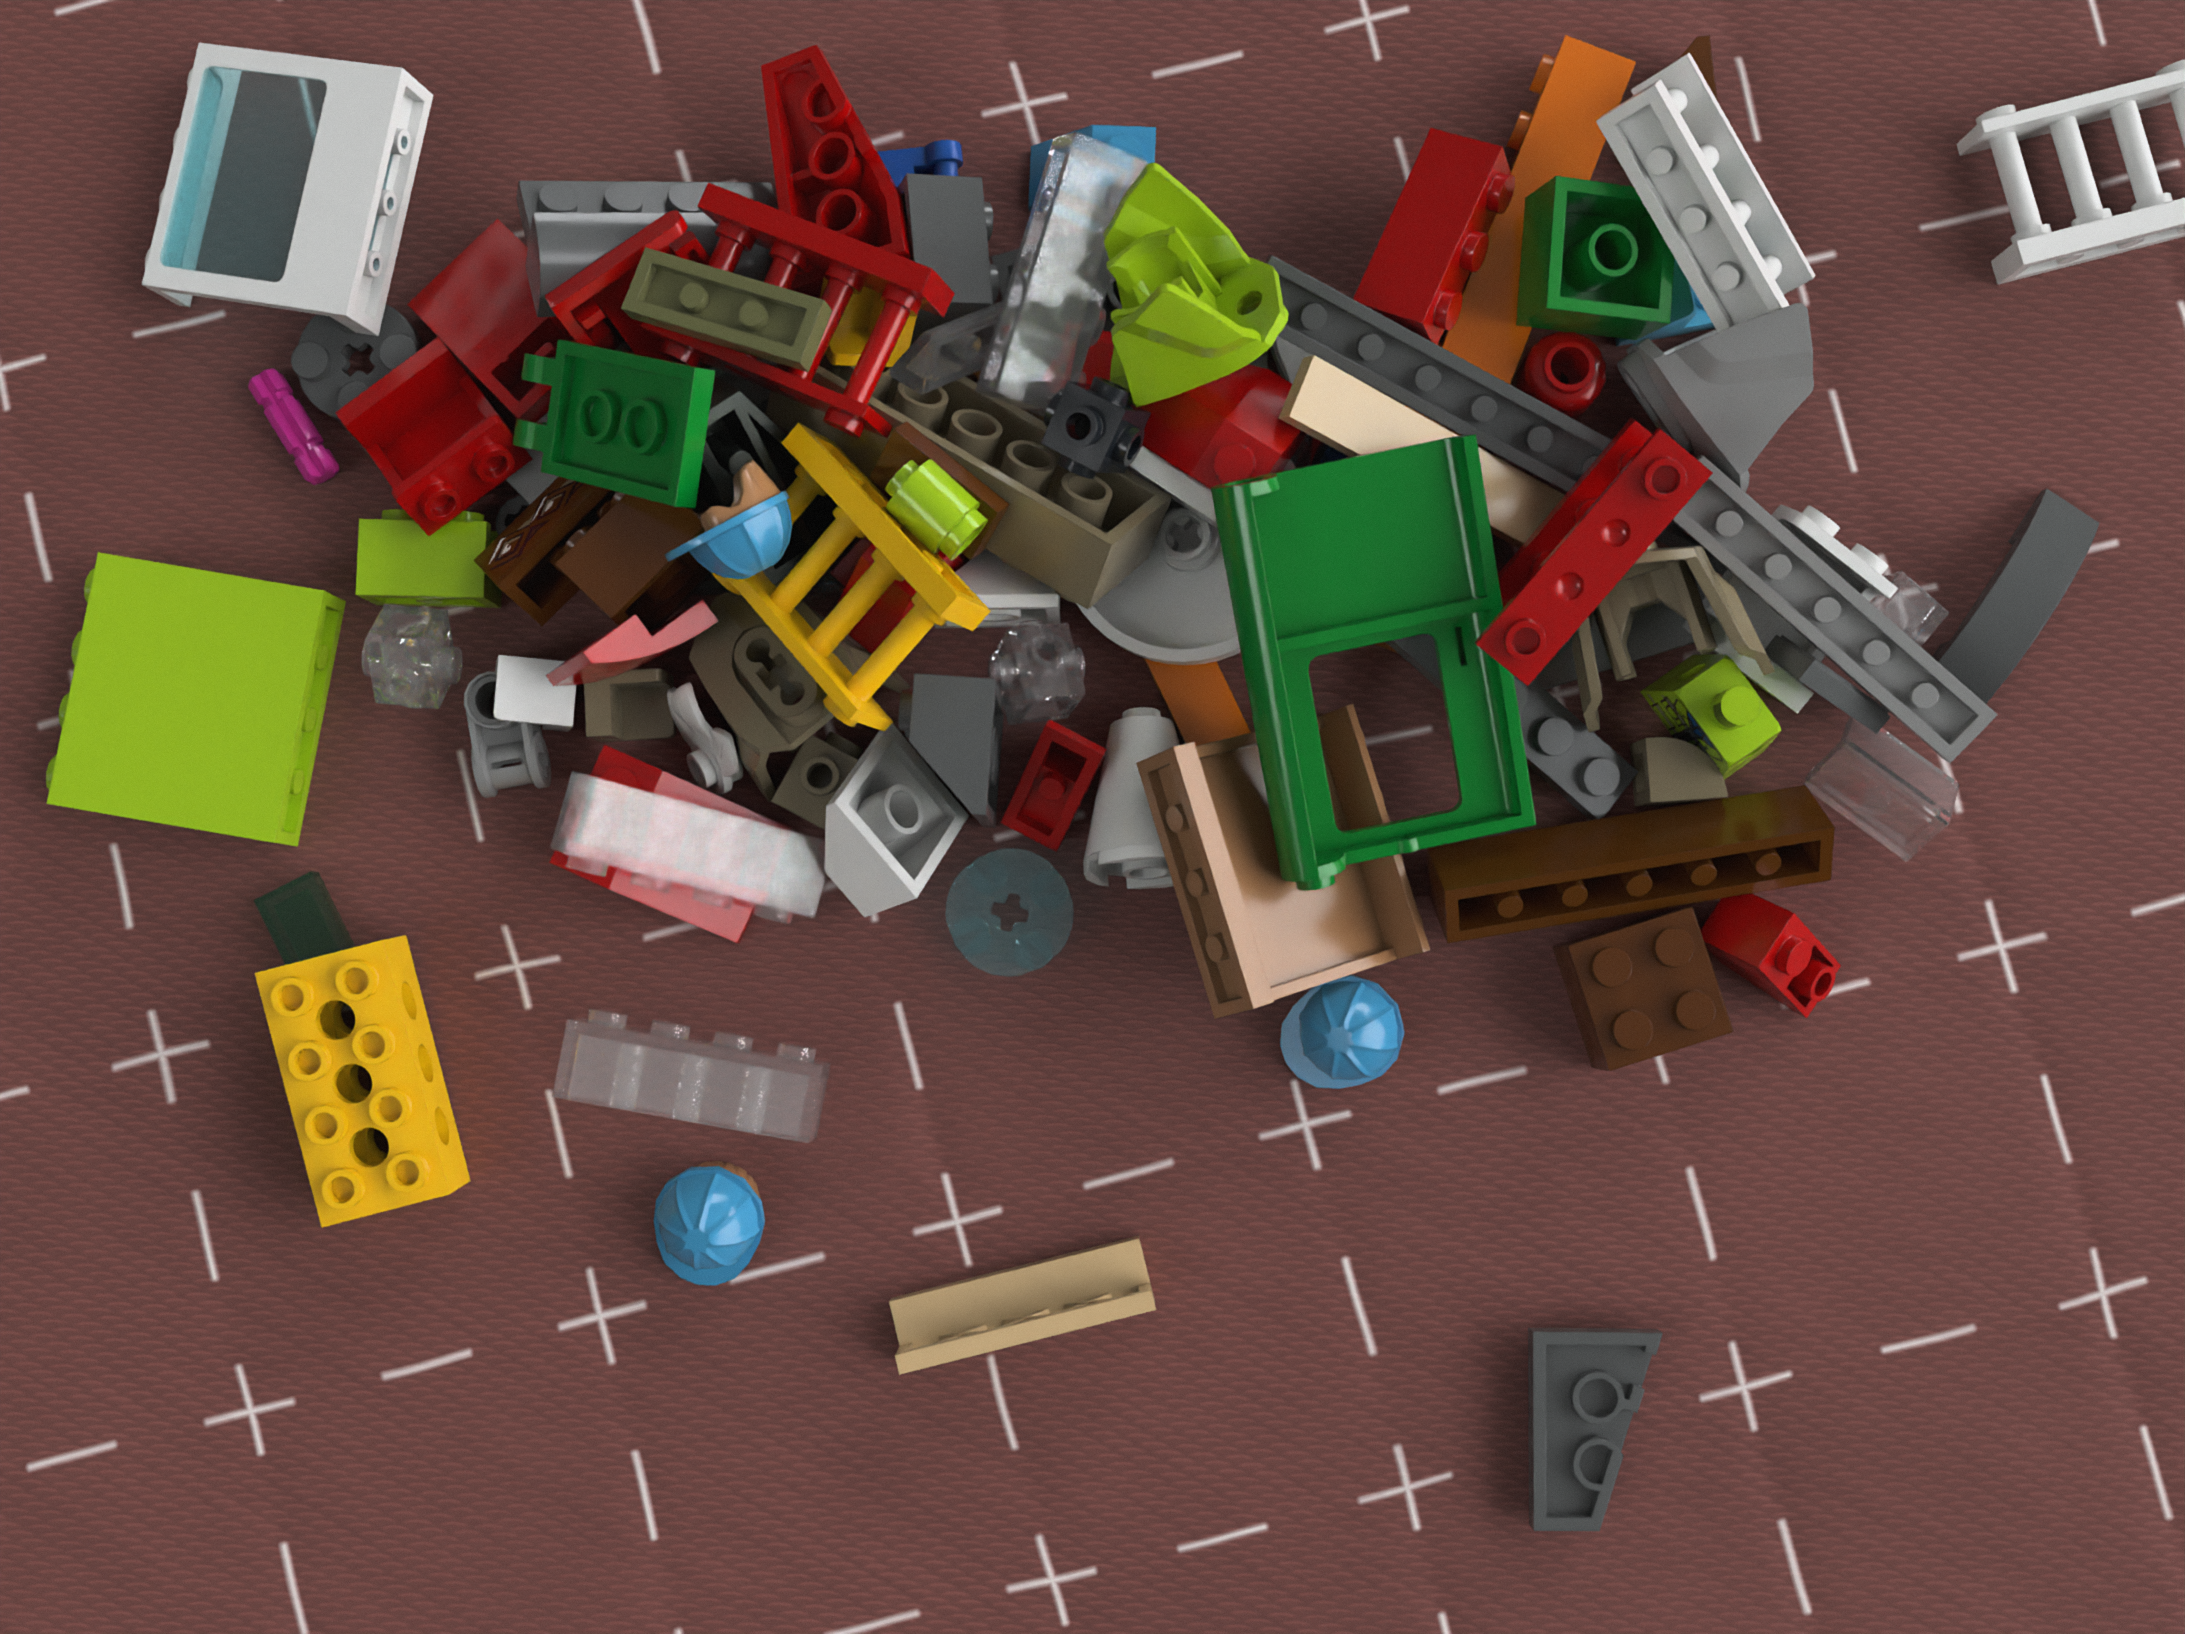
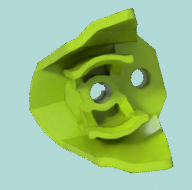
(1185, 293)

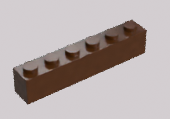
(1630, 863)

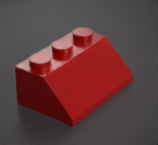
(1437, 233)

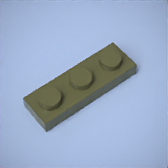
(727, 309)

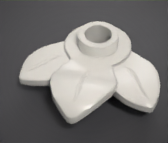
(713, 755)

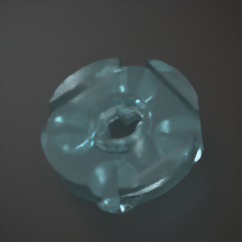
(991, 881)

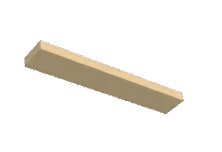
(1365, 421)

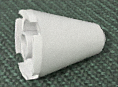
(1122, 826)

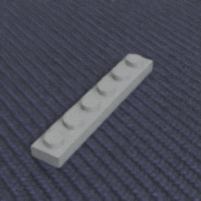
(1833, 615)

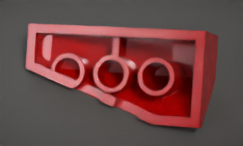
(1217, 429)

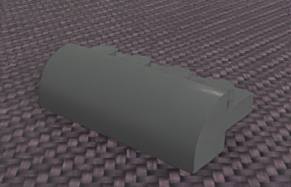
(581, 221)

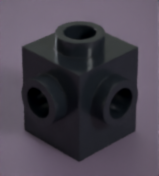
(1114, 433)

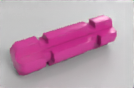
(293, 426)

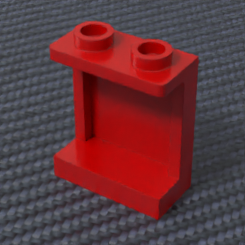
(433, 436)

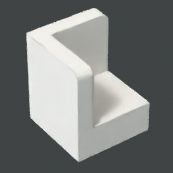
(528, 696)

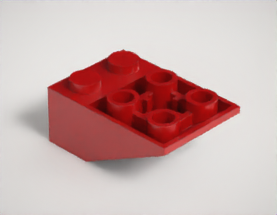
(490, 320)

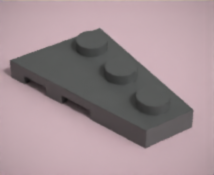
(1578, 1417)

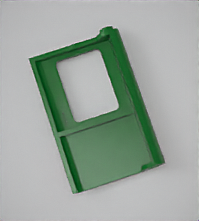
(1355, 561)

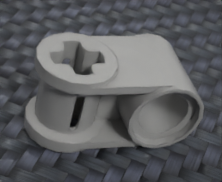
(502, 743)

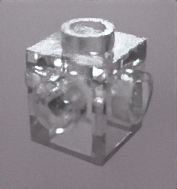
(411, 656)
(1038, 672)

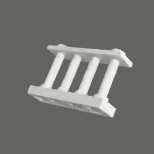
(1705, 195)
(2094, 231)

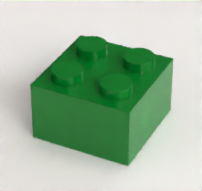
(1593, 261)

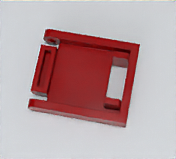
(608, 281)

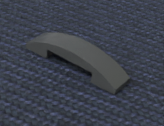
(2019, 595)

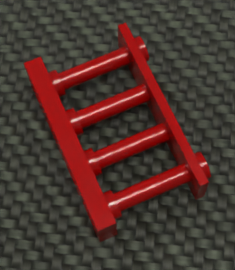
(848, 268)
(1588, 545)

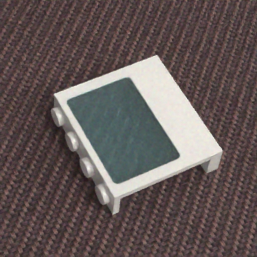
(289, 184)

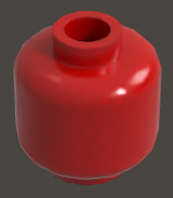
(1567, 359)

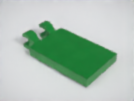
(621, 421)

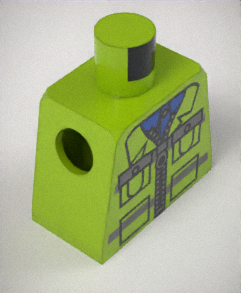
(1714, 709)

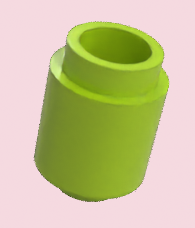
(934, 508)

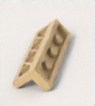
(1021, 1304)

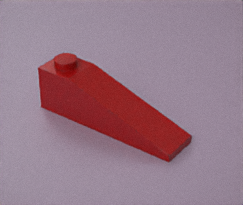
(827, 161)

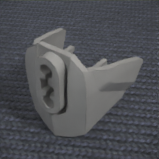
(1726, 387)

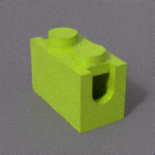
(413, 569)

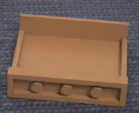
(1246, 923)

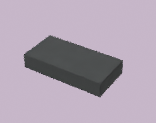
(1827, 683)

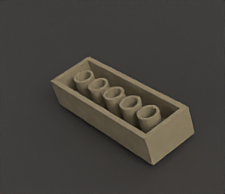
(1058, 526)

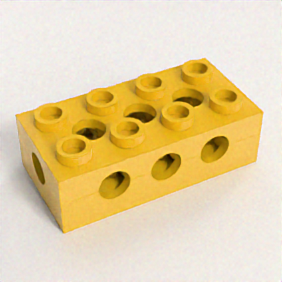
(330, 1106)

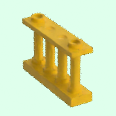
(898, 556)

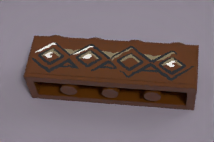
(526, 552)

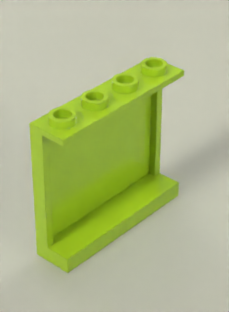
(195, 699)

